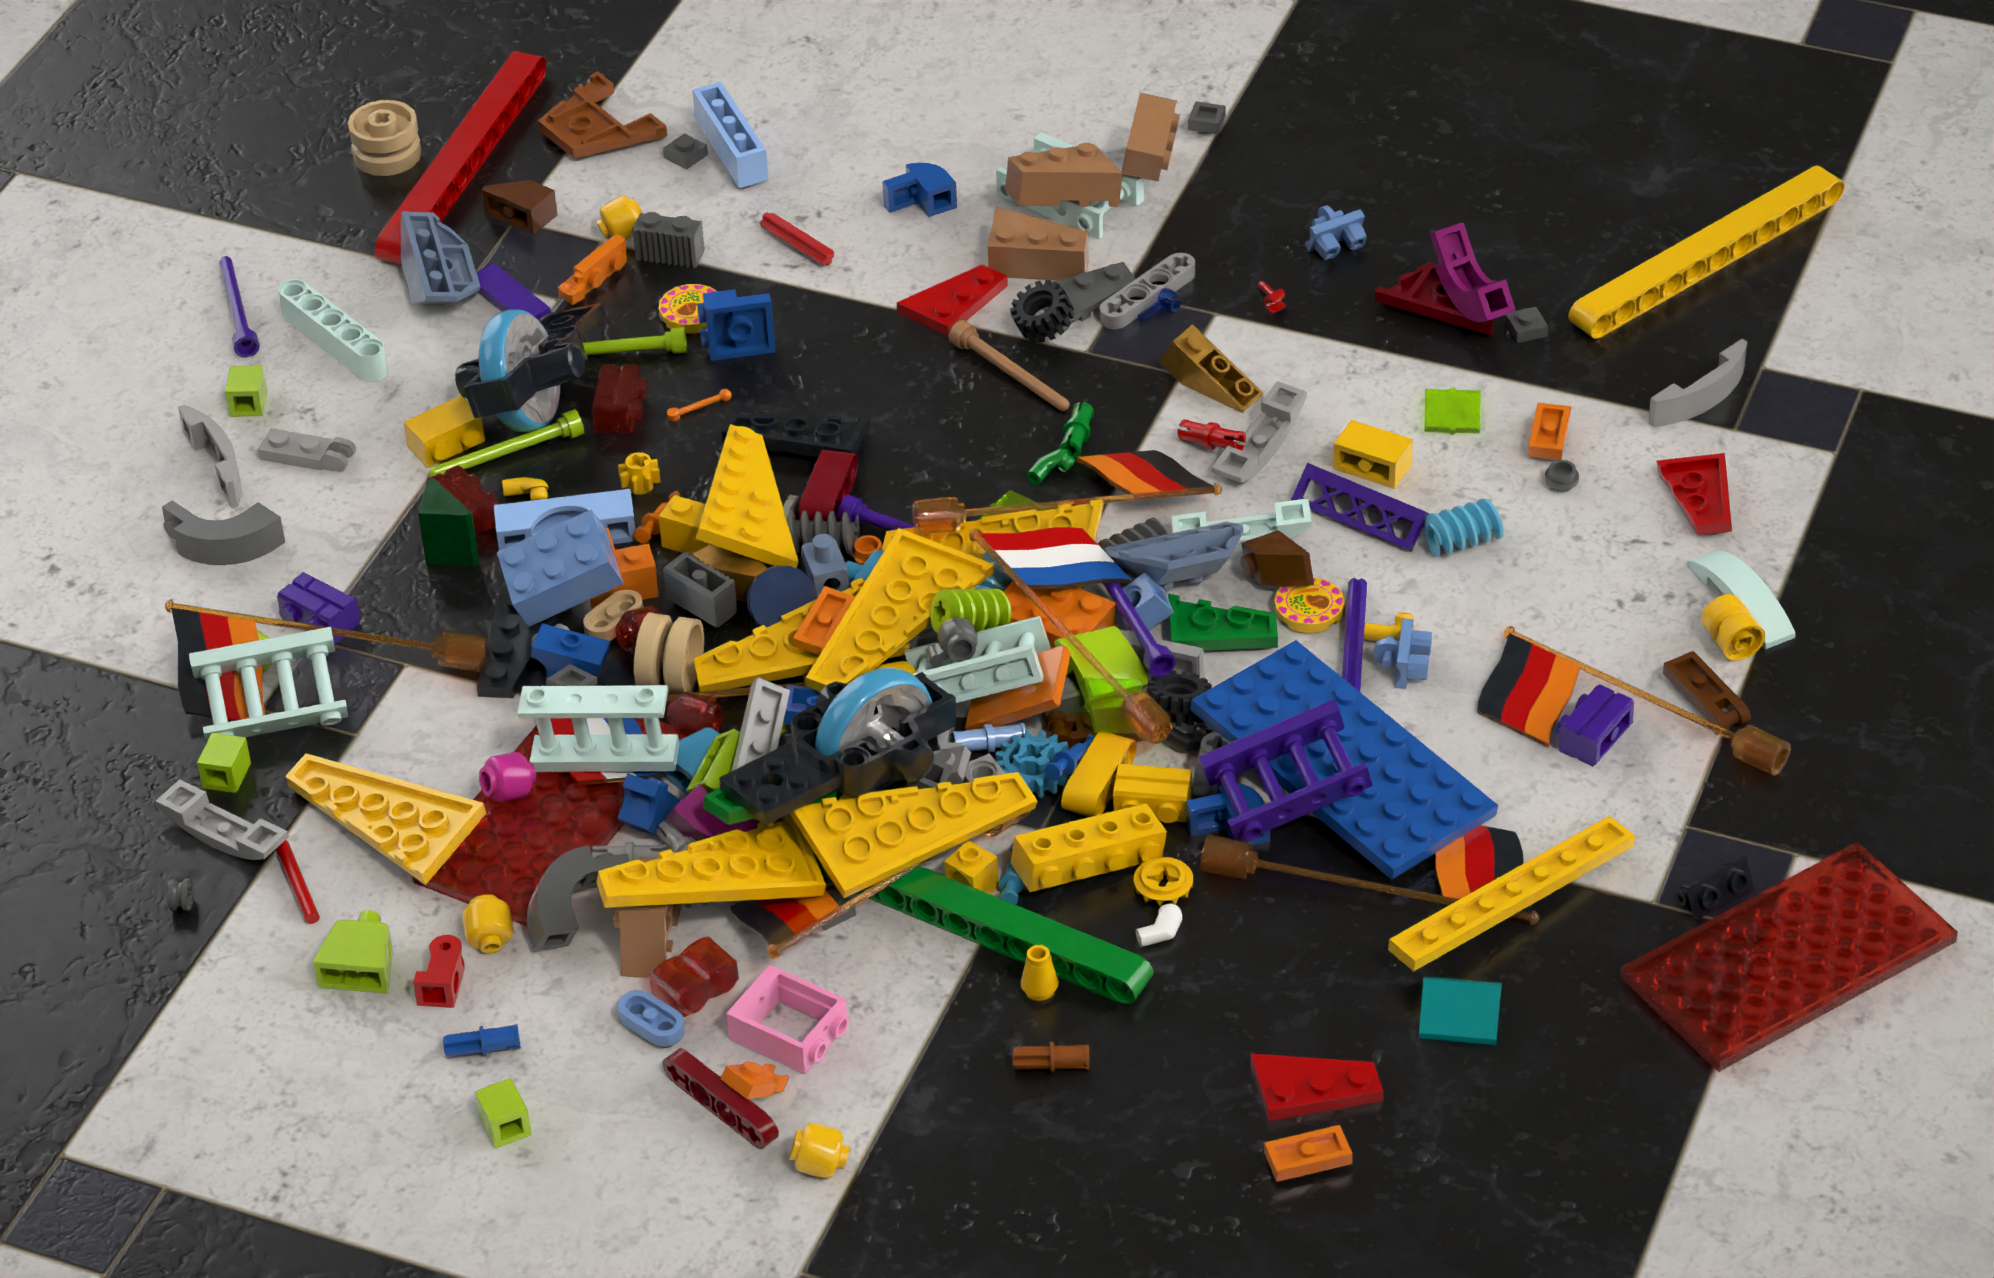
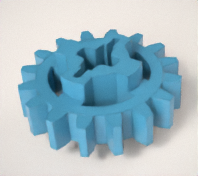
(1030, 758)

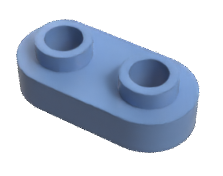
(656, 1021)

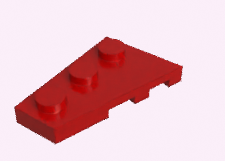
(954, 298)
(1700, 490)
(1313, 1085)

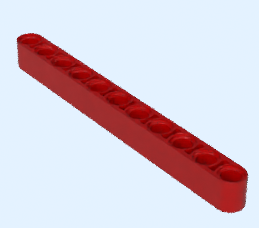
(467, 147)

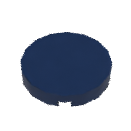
(778, 593)

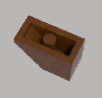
(520, 204)
(1276, 561)

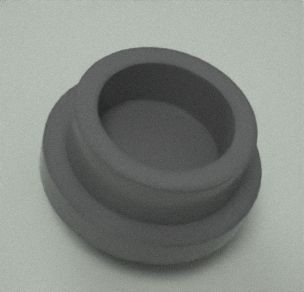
(1561, 475)

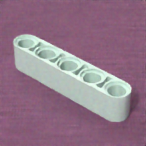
(333, 330)

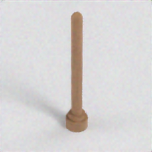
(966, 337)

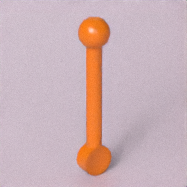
(673, 414)

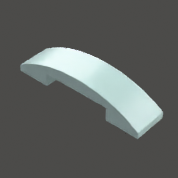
(1289, 518)
(1737, 578)

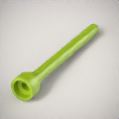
(672, 341)
(568, 425)

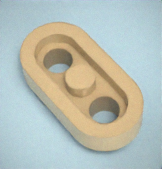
(603, 619)

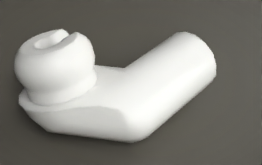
(1163, 928)

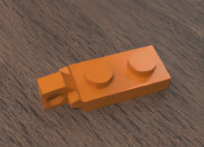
(594, 269)

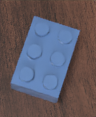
(560, 568)

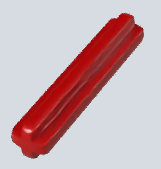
(797, 238)

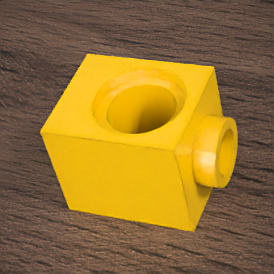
(973, 867)

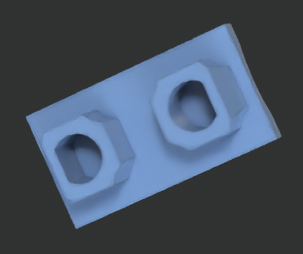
(1334, 227)
(1391, 653)

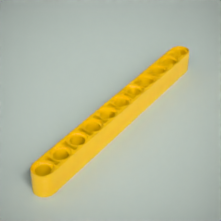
(1705, 252)

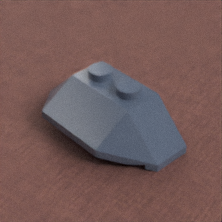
(435, 261)
(1179, 555)

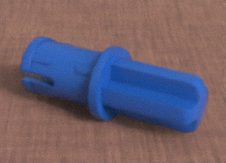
(482, 1041)

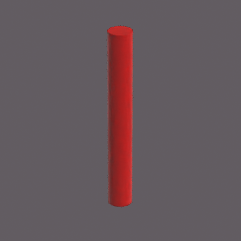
(297, 883)

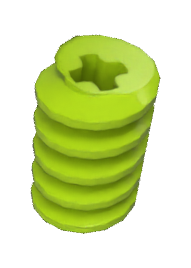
(980, 606)

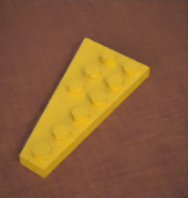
(745, 504)
(893, 605)
(396, 817)
(898, 828)

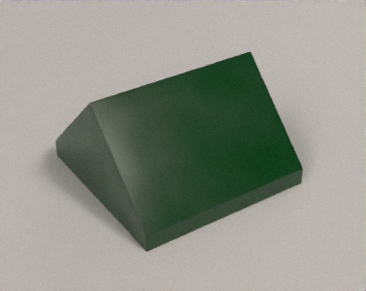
(446, 528)

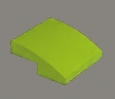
(1111, 651)

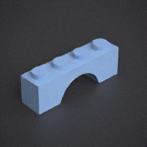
(525, 519)

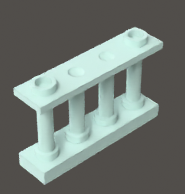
(1069, 212)
(280, 653)
(1002, 661)
(599, 752)

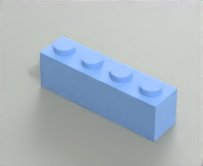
(730, 135)

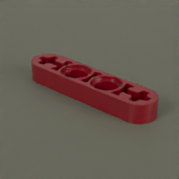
(720, 1099)

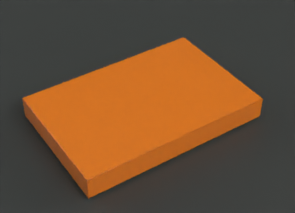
(1026, 700)

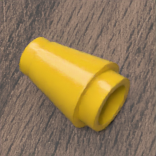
(1039, 975)

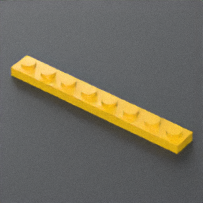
(1511, 893)

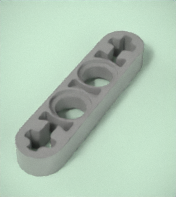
(1120, 310)

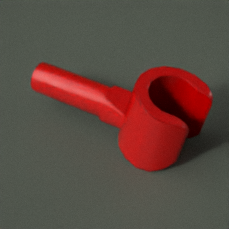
(1273, 299)

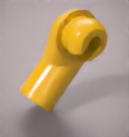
(525, 485)
(1376, 632)

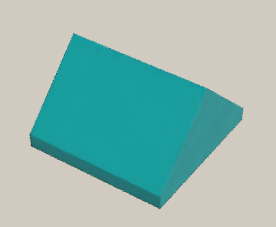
(1460, 1010)

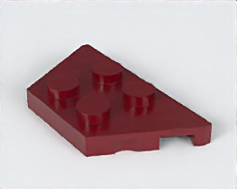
(1424, 295)

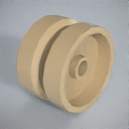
(384, 137)
(667, 652)

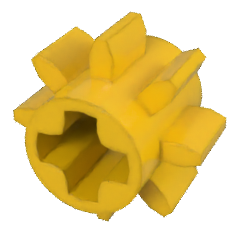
(639, 473)

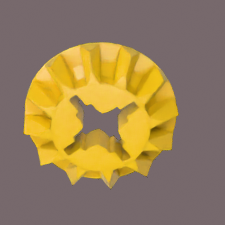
(1151, 872)

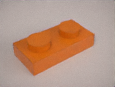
(1549, 431)
(822, 620)
(1308, 1153)

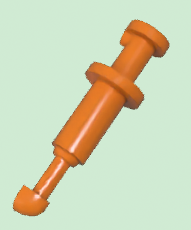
(650, 522)

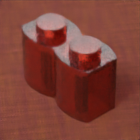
(694, 976)

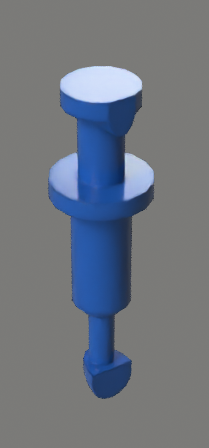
(1066, 761)

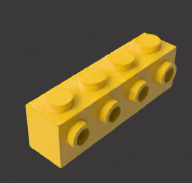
(1087, 847)

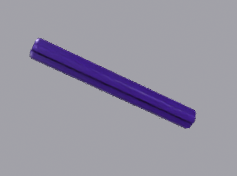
(1354, 632)

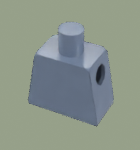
(824, 561)

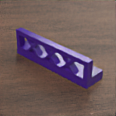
(1370, 499)

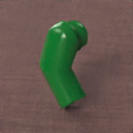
(1047, 462)

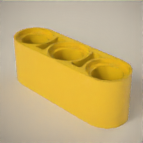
(1094, 778)

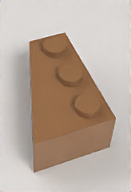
(1151, 137)
(1063, 175)
(1035, 247)
(645, 935)

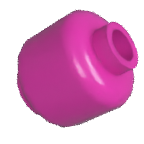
(507, 777)

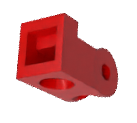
(444, 974)

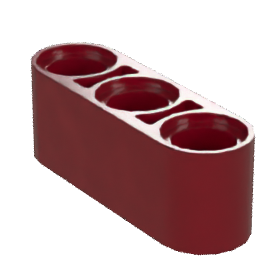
(829, 483)

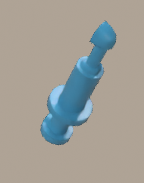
(1010, 883)

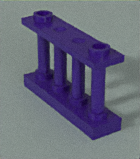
(1270, 743)

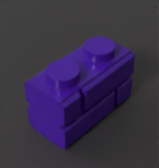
(317, 604)
(1595, 724)

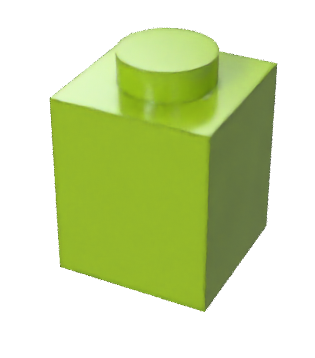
(246, 391)
(224, 762)
(503, 1113)

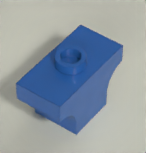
(560, 647)
(646, 803)

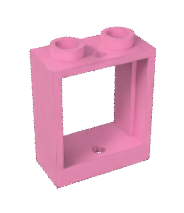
(760, 999)

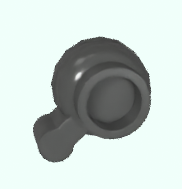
(956, 640)

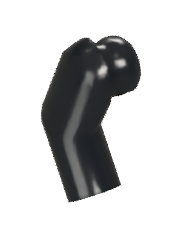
(1187, 741)

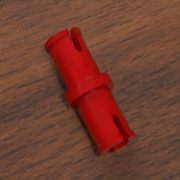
(1210, 435)

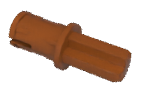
(1051, 1057)

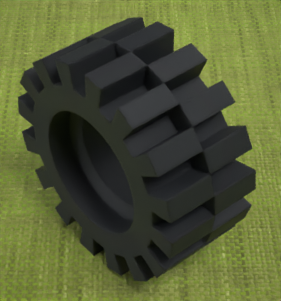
(1050, 321)
(1175, 694)

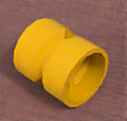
(1732, 627)

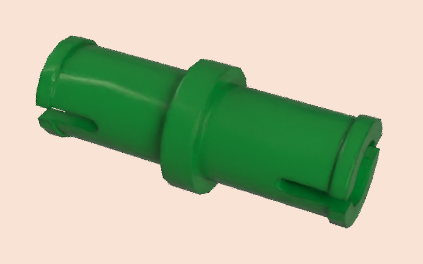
(1077, 428)

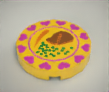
(680, 309)
(1310, 607)

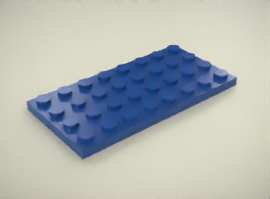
(1415, 795)

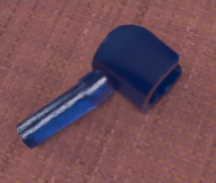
(1166, 299)

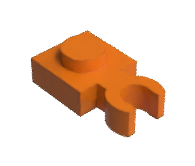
(754, 1080)

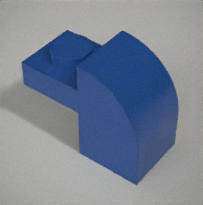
(922, 185)
(1214, 811)

